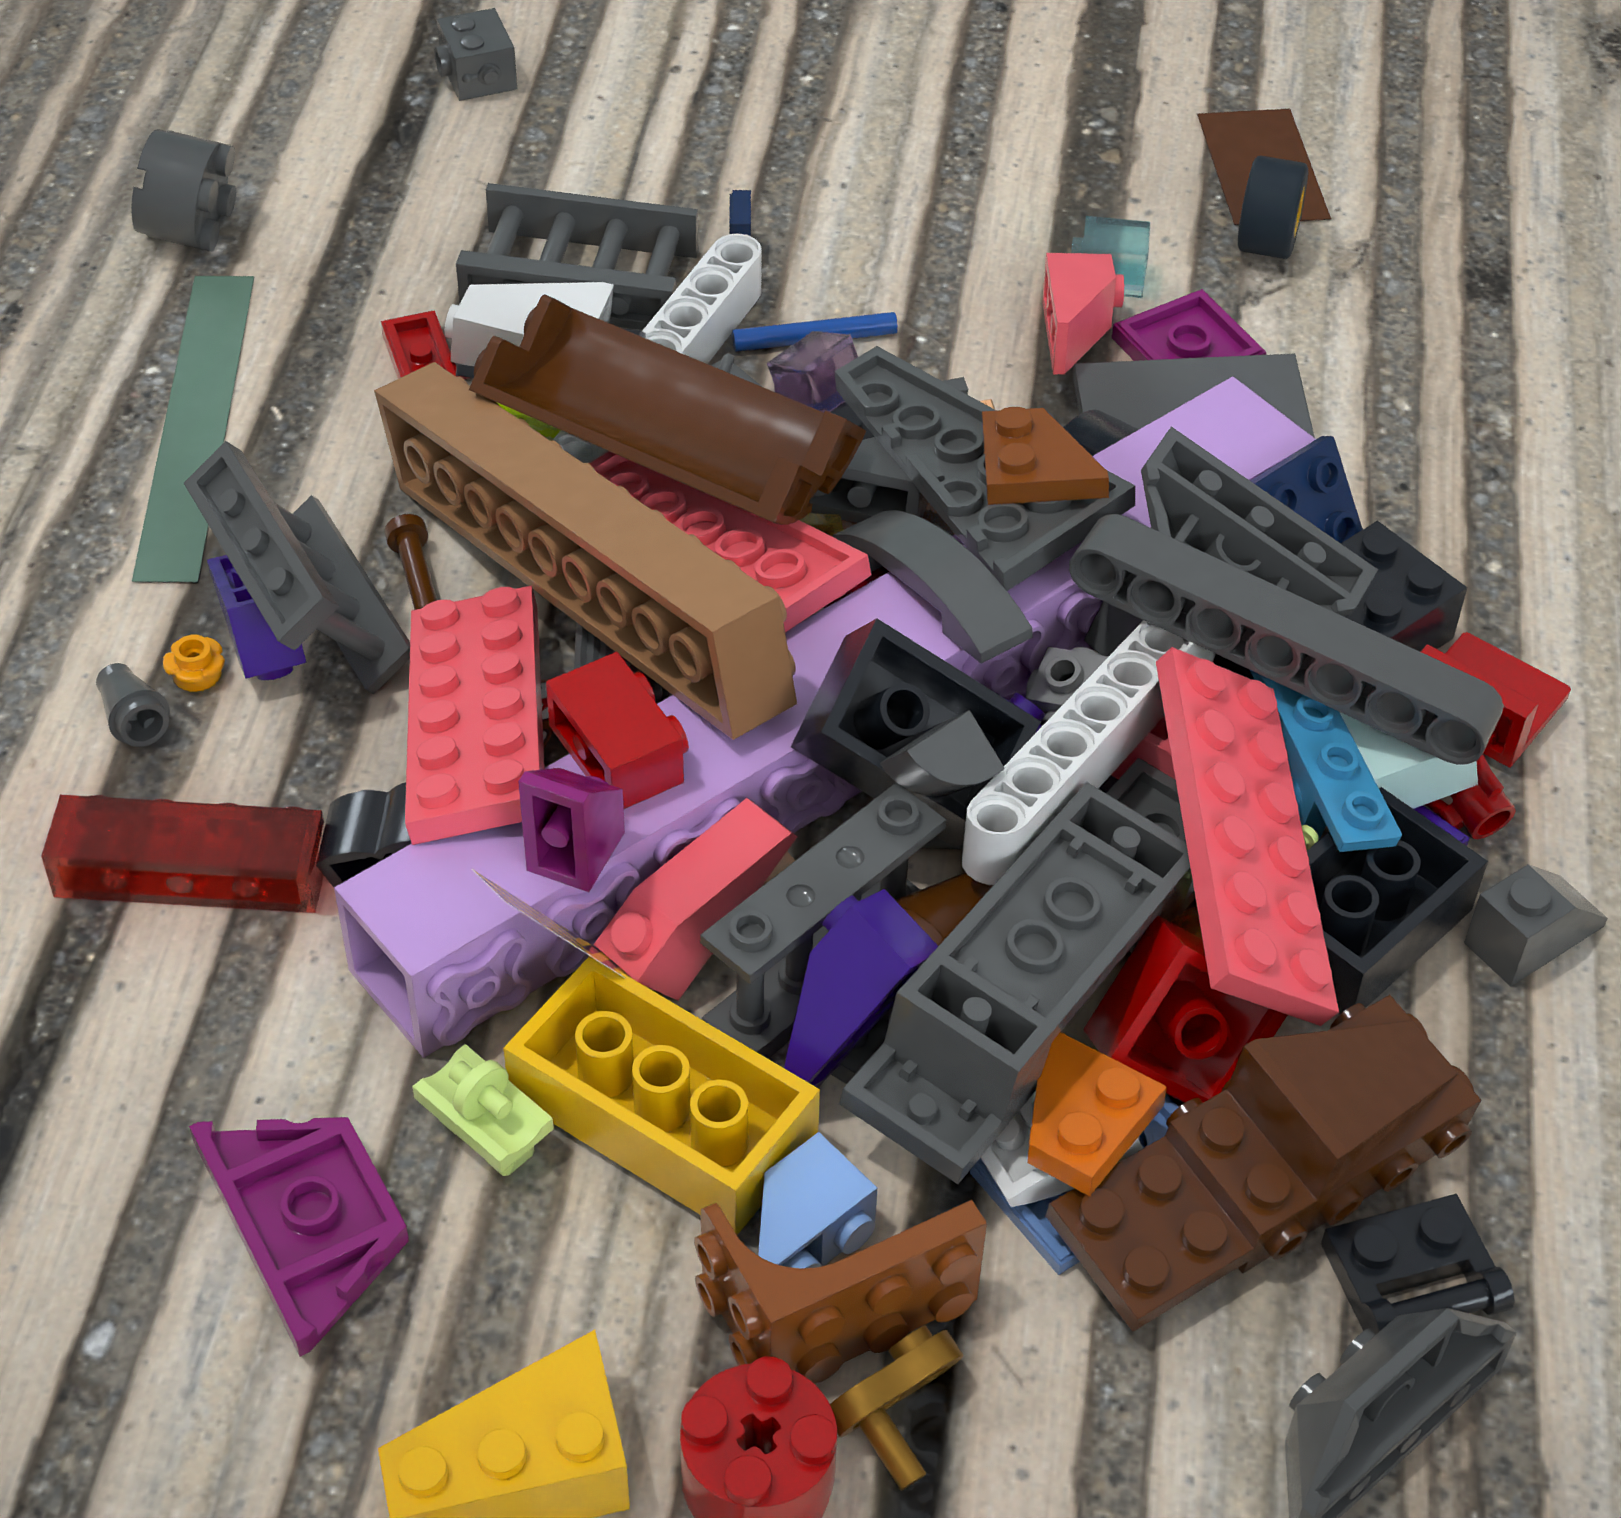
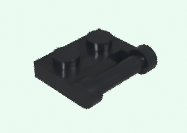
(1412, 1250)

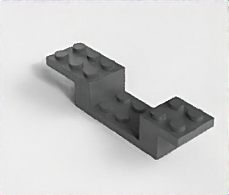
(1019, 966)

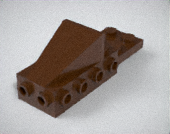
(1273, 1156)

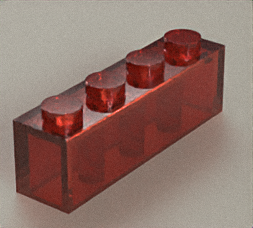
(184, 853)

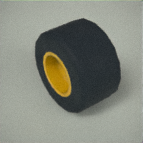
(1272, 207)

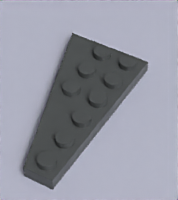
(940, 446)

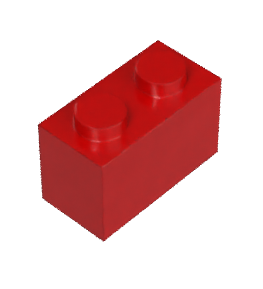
(617, 728)

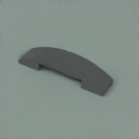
(935, 565)

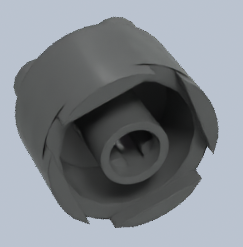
(183, 189)

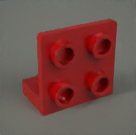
(1526, 693)

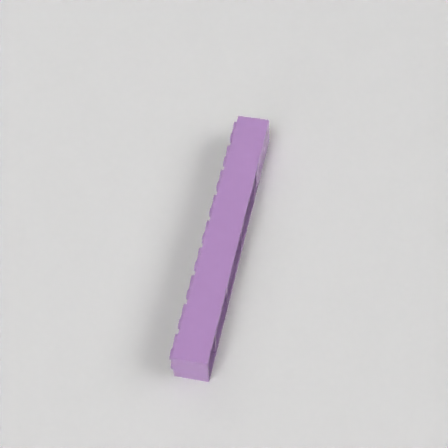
(452, 953)

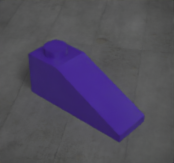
(251, 636)
(852, 981)

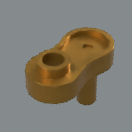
(917, 1362)

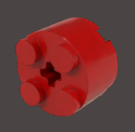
(758, 1444)

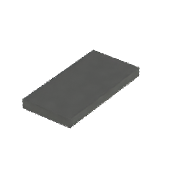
(1152, 388)

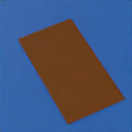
(1242, 136)

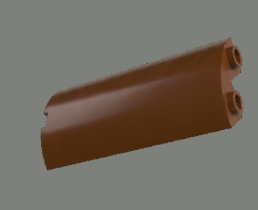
(668, 412)

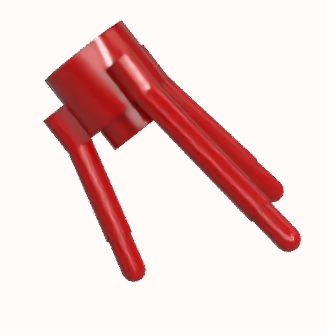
(1480, 808)

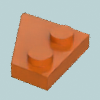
(1088, 1113)

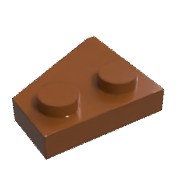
(1037, 460)

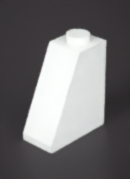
(503, 309)

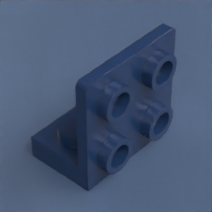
(1315, 488)

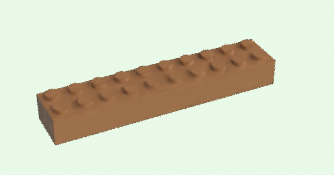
(592, 550)

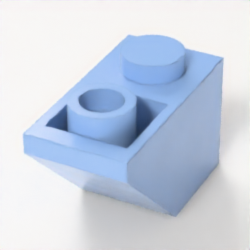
(815, 1207)

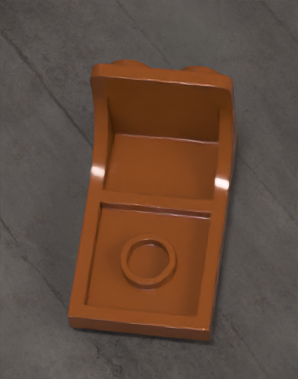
(843, 1308)

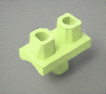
(485, 1109)

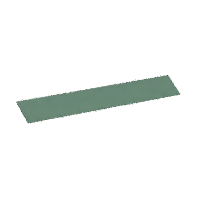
(193, 427)

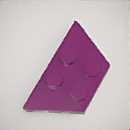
(306, 1215)

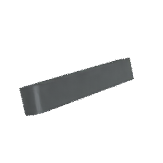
(1288, 639)

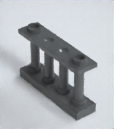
(590, 221)
(298, 568)
(780, 924)

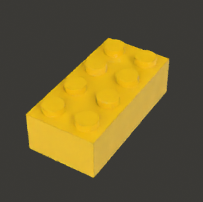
(661, 1091)

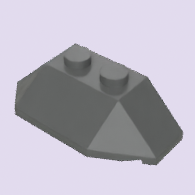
(1236, 521)
(1384, 1404)

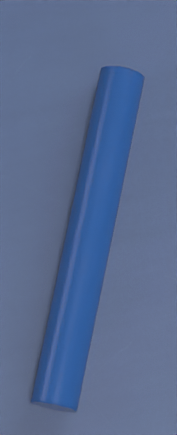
(790, 333)

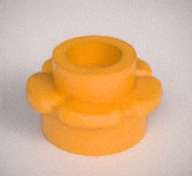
(194, 662)

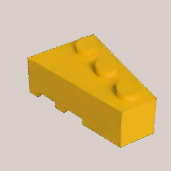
(518, 1449)

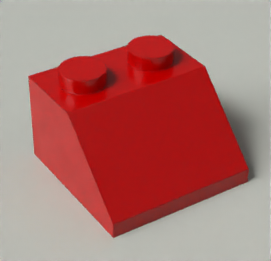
(1171, 1021)

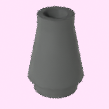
(132, 707)

